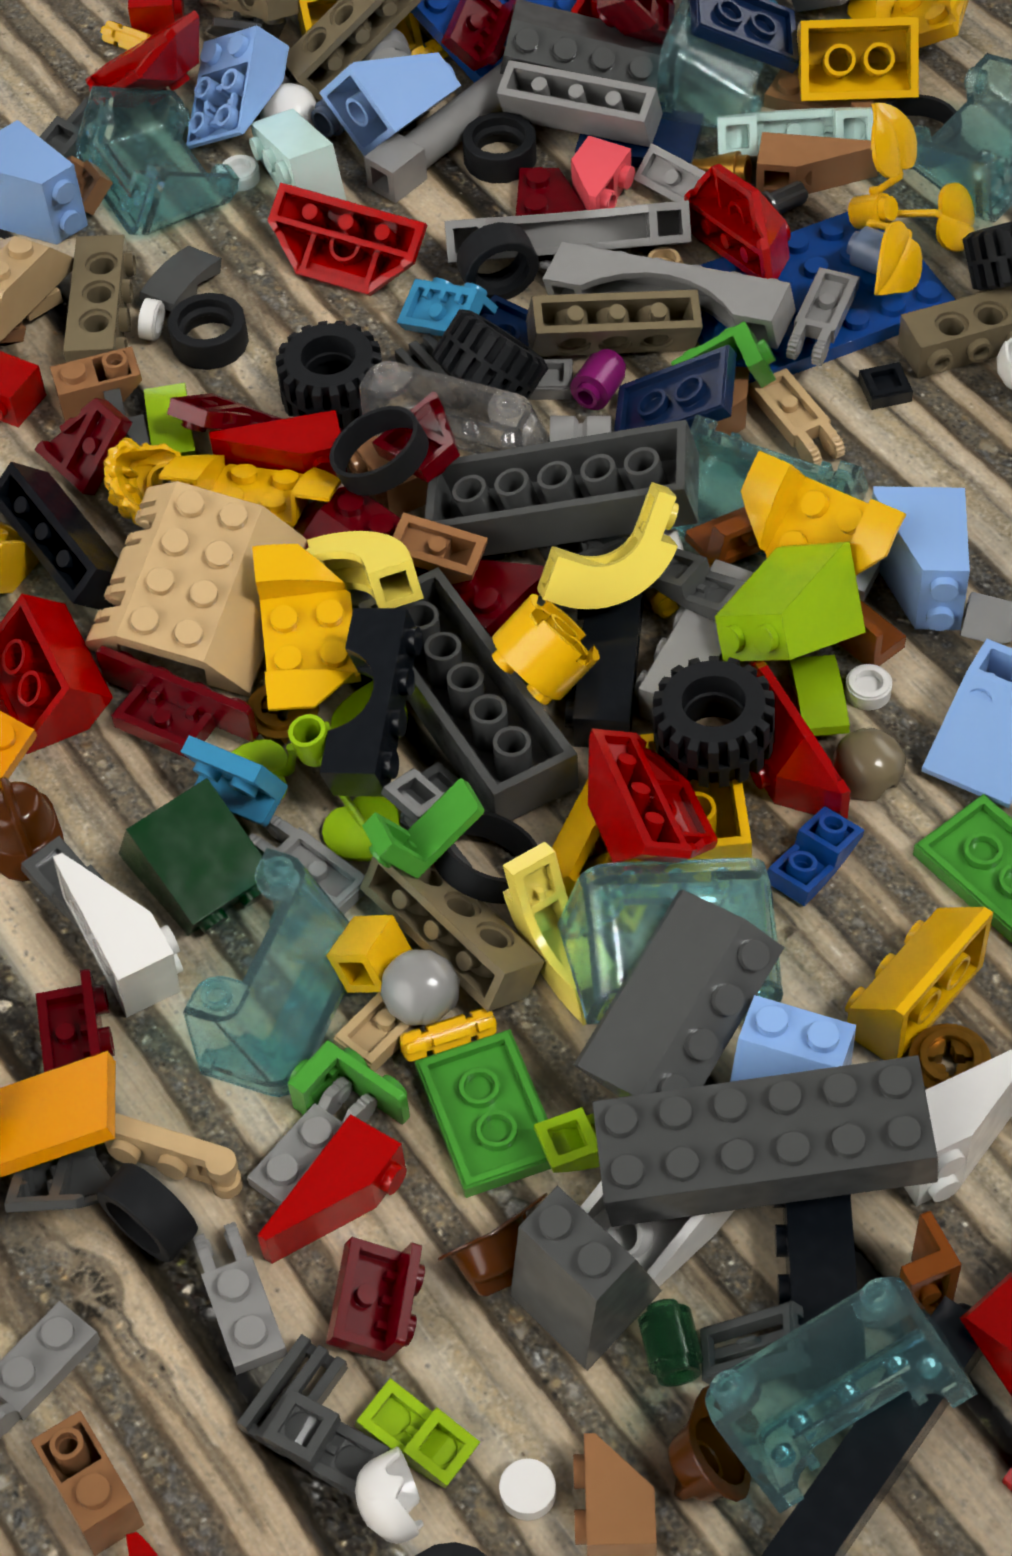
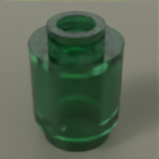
(671, 1342)

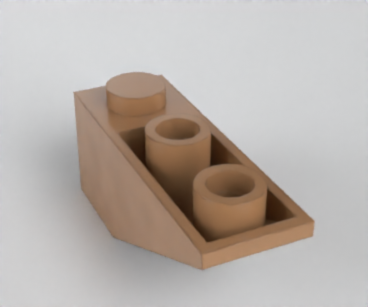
(813, 160)

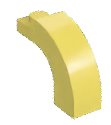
(370, 564)
(620, 574)
(535, 905)

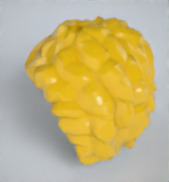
(133, 469)

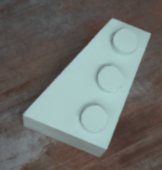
(296, 154)

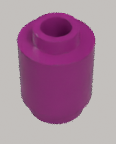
(598, 379)

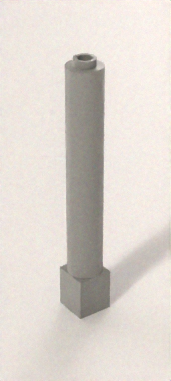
(403, 161)

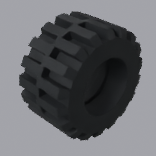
(990, 257)
(488, 355)
(324, 369)
(714, 690)

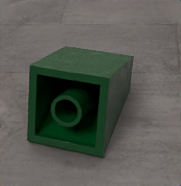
(194, 858)

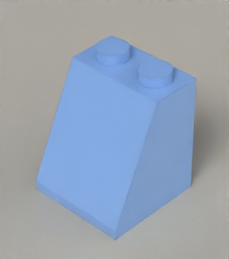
(387, 95)
(37, 188)
(929, 554)
(789, 1040)

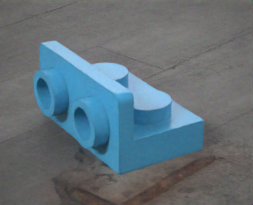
(436, 302)
(241, 783)

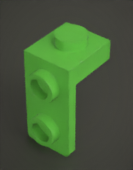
(745, 344)
(429, 836)
(330, 1062)

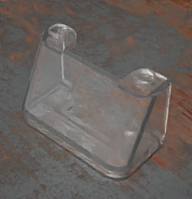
(478, 414)

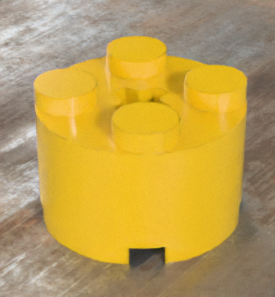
(543, 649)

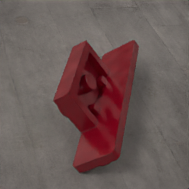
(169, 708)

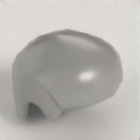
(420, 987)

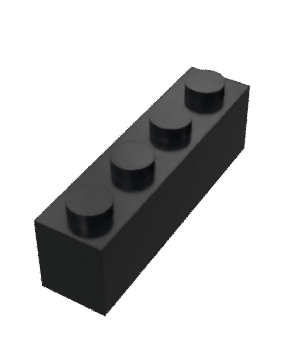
(57, 534)
(607, 690)
(818, 1254)

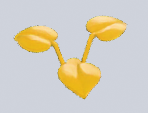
(900, 256)

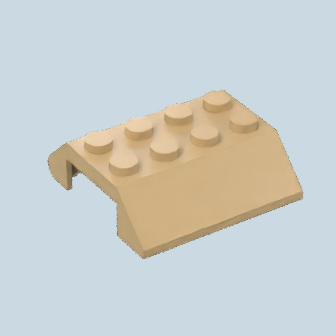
(191, 584)

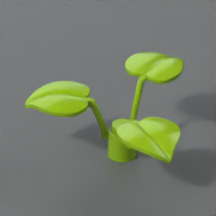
(308, 736)

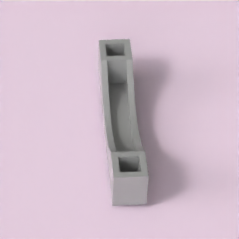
(600, 228)
(725, 295)

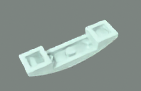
(745, 130)

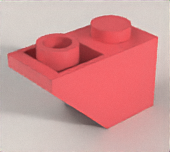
(601, 173)

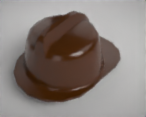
(25, 825)
(490, 1259)
(704, 1461)

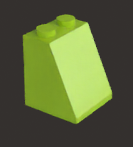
(793, 605)

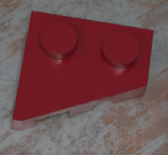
(545, 192)
(214, 412)
(85, 443)
(442, 444)
(498, 591)

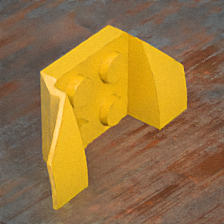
(937, 18)
(279, 491)
(797, 510)
(303, 627)

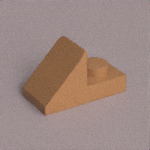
(441, 546)

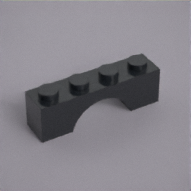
(363, 752)

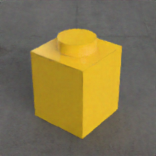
(366, 951)

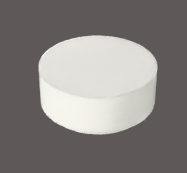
(246, 169)
(151, 319)
(868, 687)
(527, 1489)

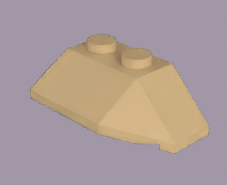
(27, 277)

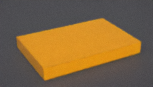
(57, 1113)

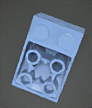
(234, 83)
(976, 734)

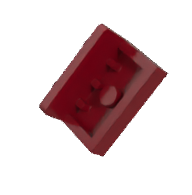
(479, 31)
(73, 1023)
(375, 1299)

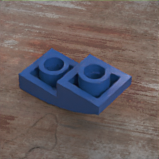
(816, 855)

